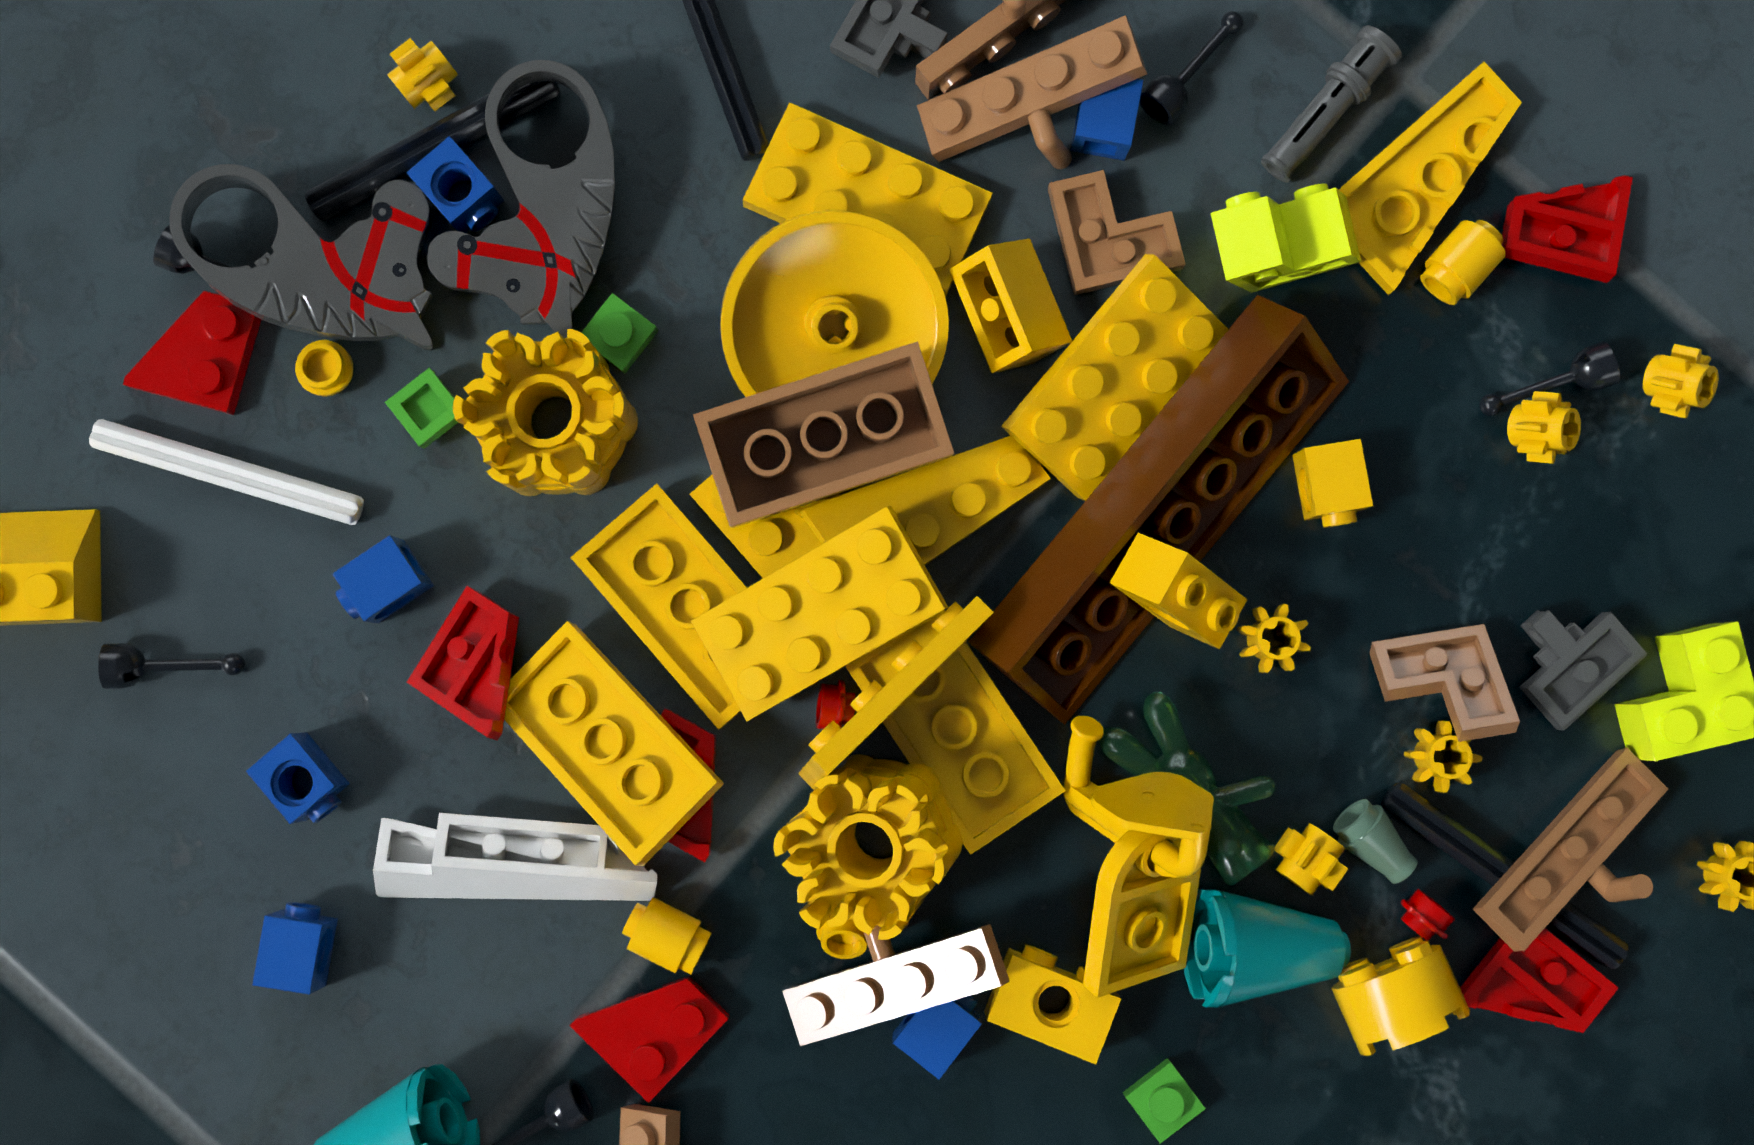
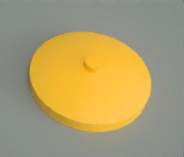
(828, 296)

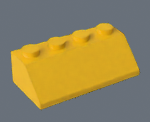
(50, 567)

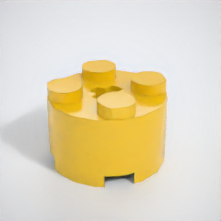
(1399, 997)

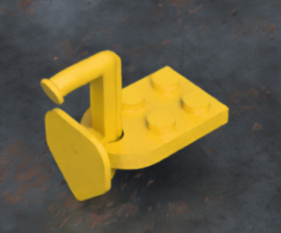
(1150, 873)

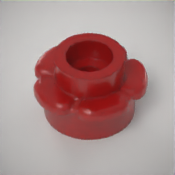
(834, 704)
(1426, 916)

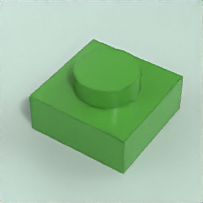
(619, 333)
(424, 408)
(1163, 1100)

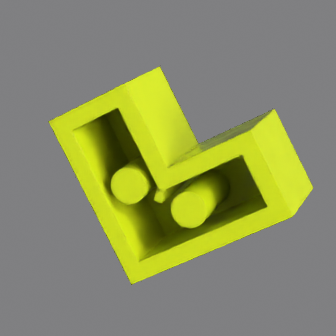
(1284, 242)
(1706, 696)

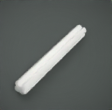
(226, 472)

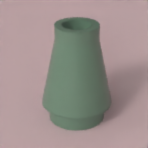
(1372, 838)

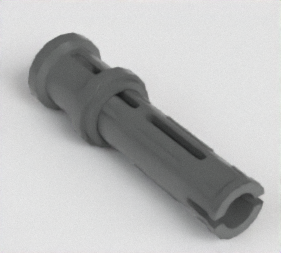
(1346, 84)

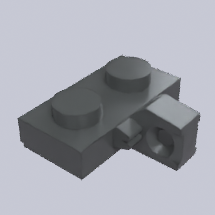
(885, 27)
(1577, 664)

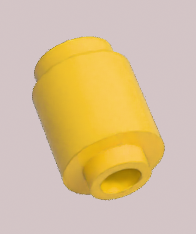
(1463, 261)
(666, 936)

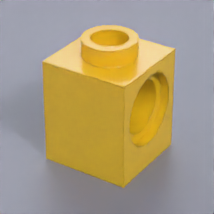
(1333, 482)

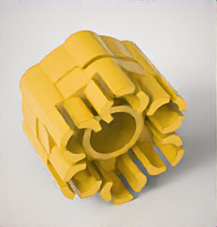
(516, 382)
(836, 872)

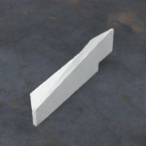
(505, 861)

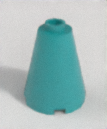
(1258, 949)
(413, 1112)

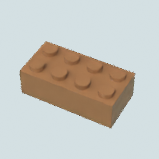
(823, 435)

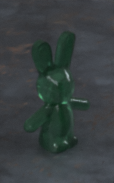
(1233, 841)

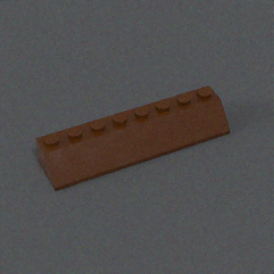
(1175, 485)

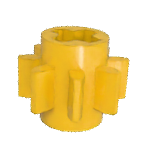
(422, 74)
(1680, 380)
(1544, 427)
(1286, 629)
(1442, 772)
(1310, 859)
(1719, 872)

